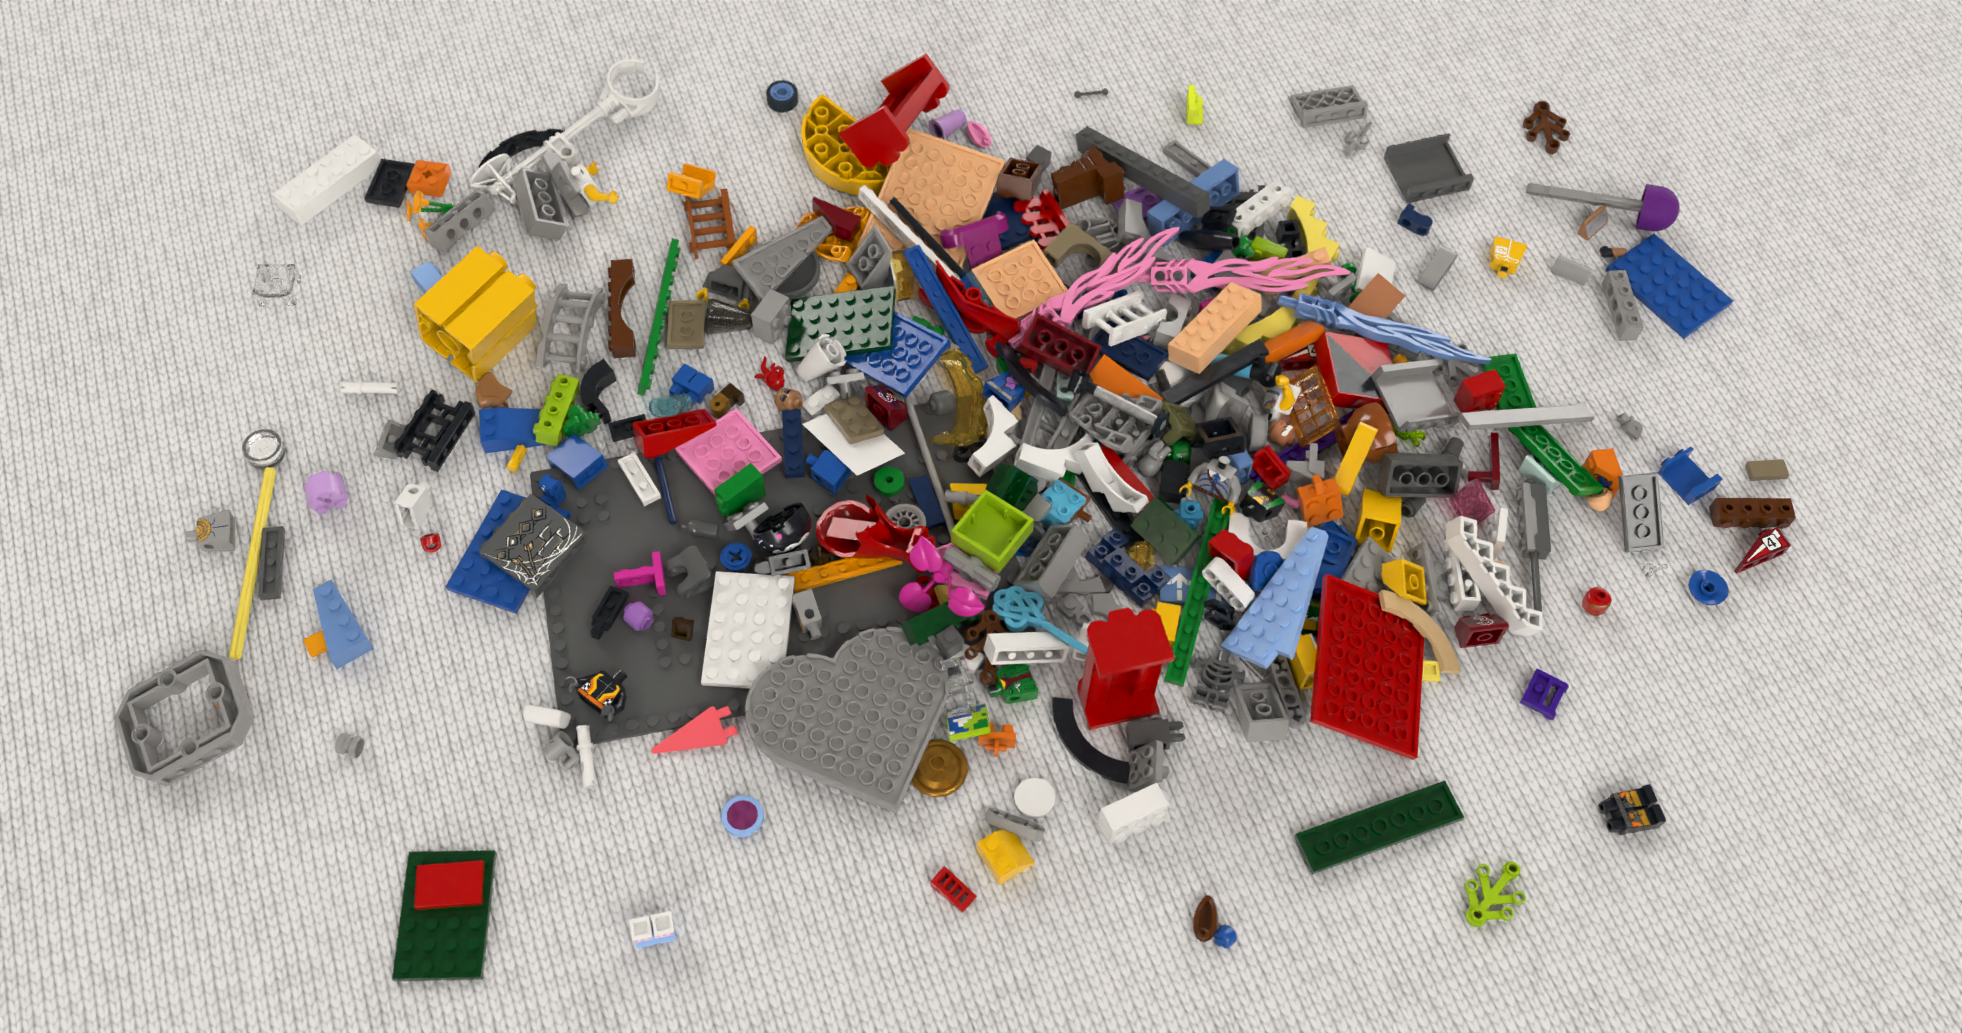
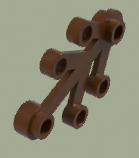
(1542, 110)
(990, 626)

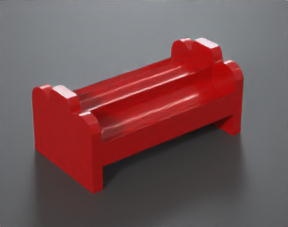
(883, 132)
(1123, 667)

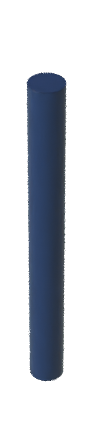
(665, 491)

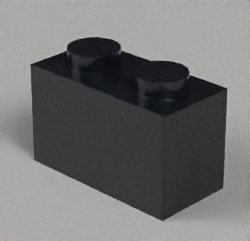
(1172, 479)

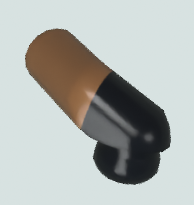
(1607, 252)

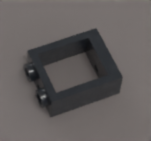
(1227, 437)

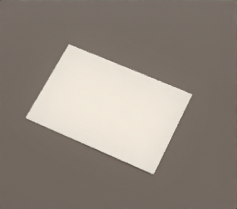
(857, 456)

